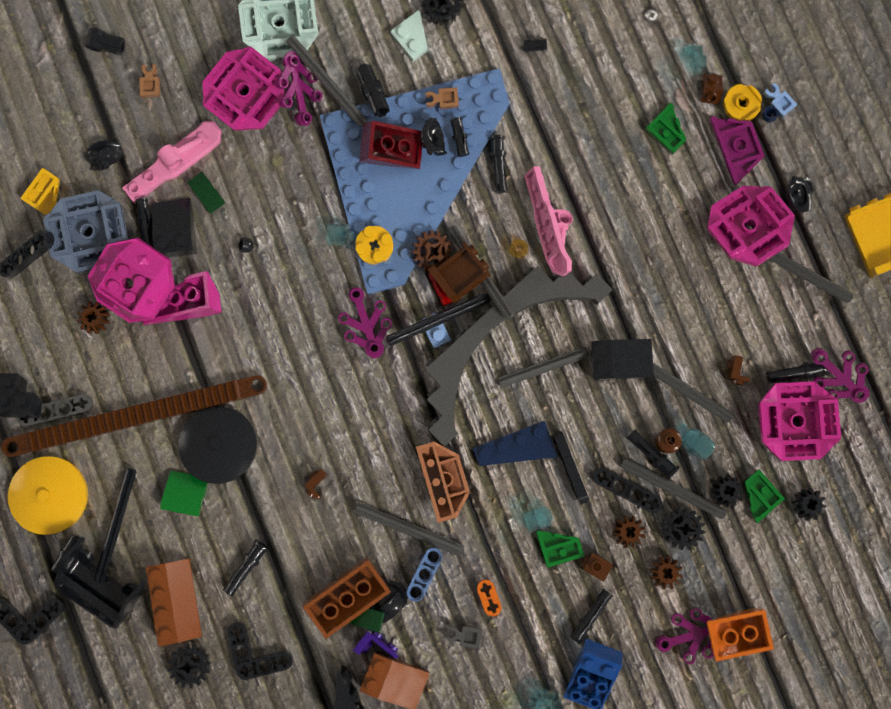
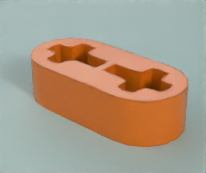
(493, 595)

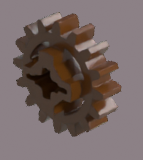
(439, 249)

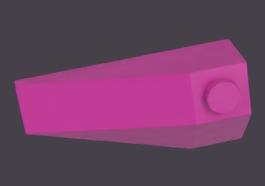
(190, 299)

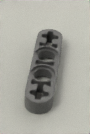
(55, 413)

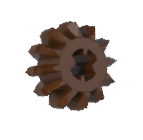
(93, 325)
(628, 523)
(673, 572)

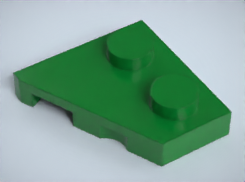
(667, 130)
(761, 495)
(559, 548)

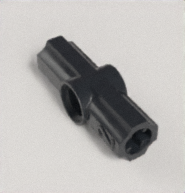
(372, 90)

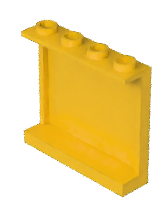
(872, 233)

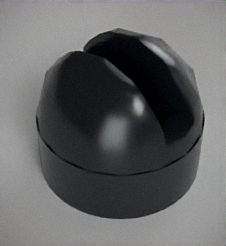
(245, 245)

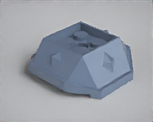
(73, 218)

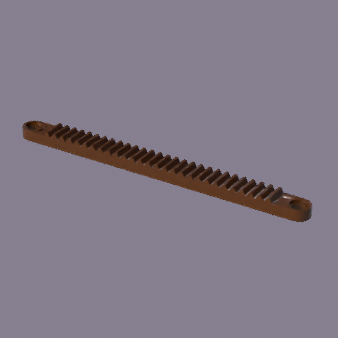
(133, 416)

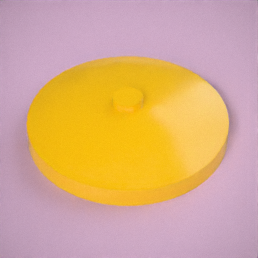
(47, 495)

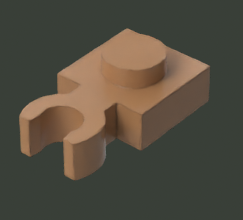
(149, 84)
(446, 98)

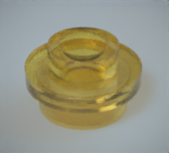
(521, 243)

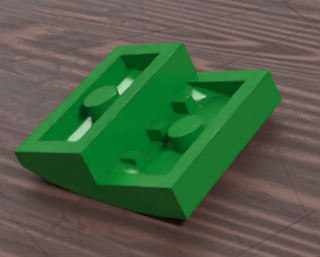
(183, 494)

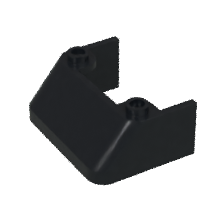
(104, 600)

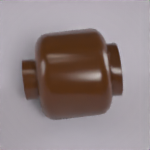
(662, 443)

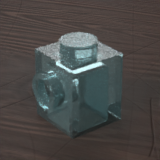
(537, 518)

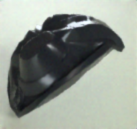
(433, 138)
(103, 154)
(799, 193)

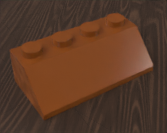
(346, 597)
(173, 602)

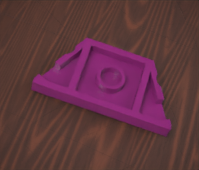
(738, 146)

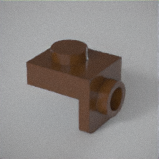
(712, 88)
(734, 367)
(315, 478)

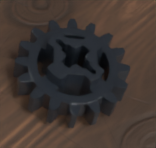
(444, 13)
(684, 521)
(189, 658)

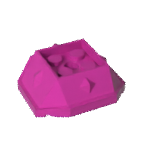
(237, 72)
(754, 207)
(145, 267)
(817, 417)

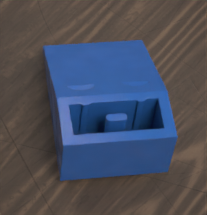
(593, 674)

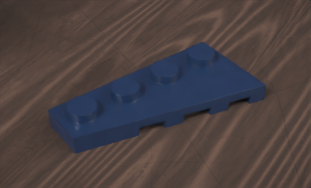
(523, 445)

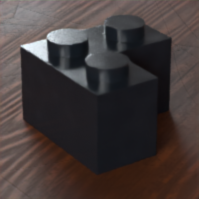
(15, 400)

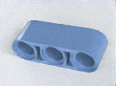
(423, 584)

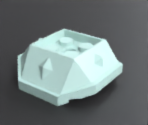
(259, 26)

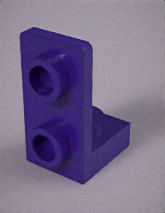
(364, 644)

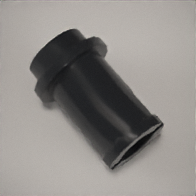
(535, 45)

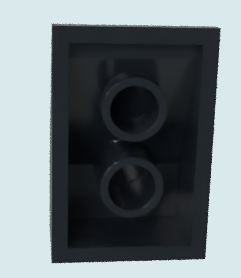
(174, 228)
(622, 359)

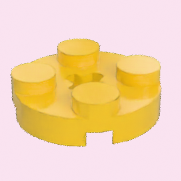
(742, 92)
(372, 234)

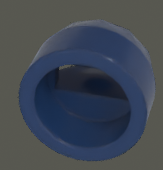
(770, 114)

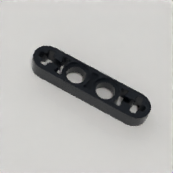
(25, 252)
(570, 467)
(626, 492)

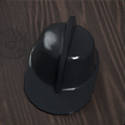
(393, 602)

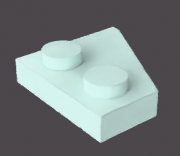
(411, 36)

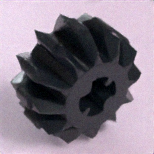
(727, 499)
(803, 499)

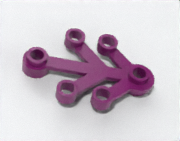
(297, 86)
(367, 325)
(842, 378)
(696, 634)

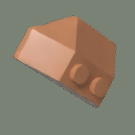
(444, 480)

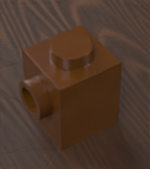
(596, 566)

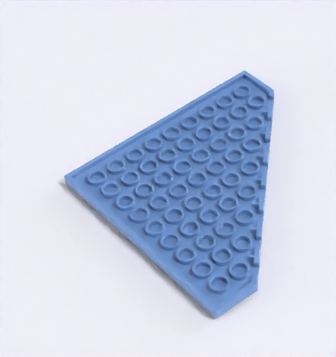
(408, 198)

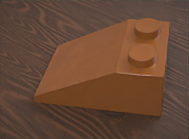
(394, 681)

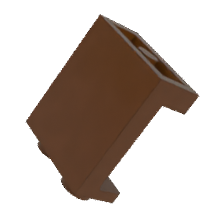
(460, 273)

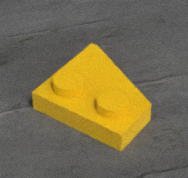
(42, 192)

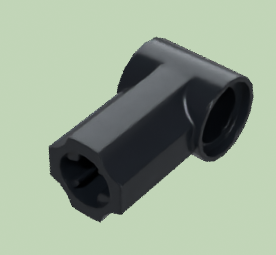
(100, 41)

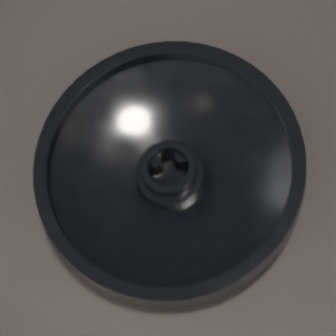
(217, 445)

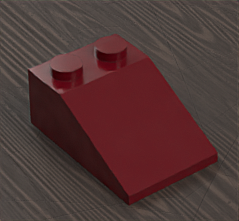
(390, 145)

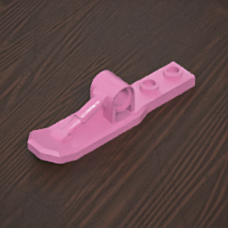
(175, 160)
(550, 223)

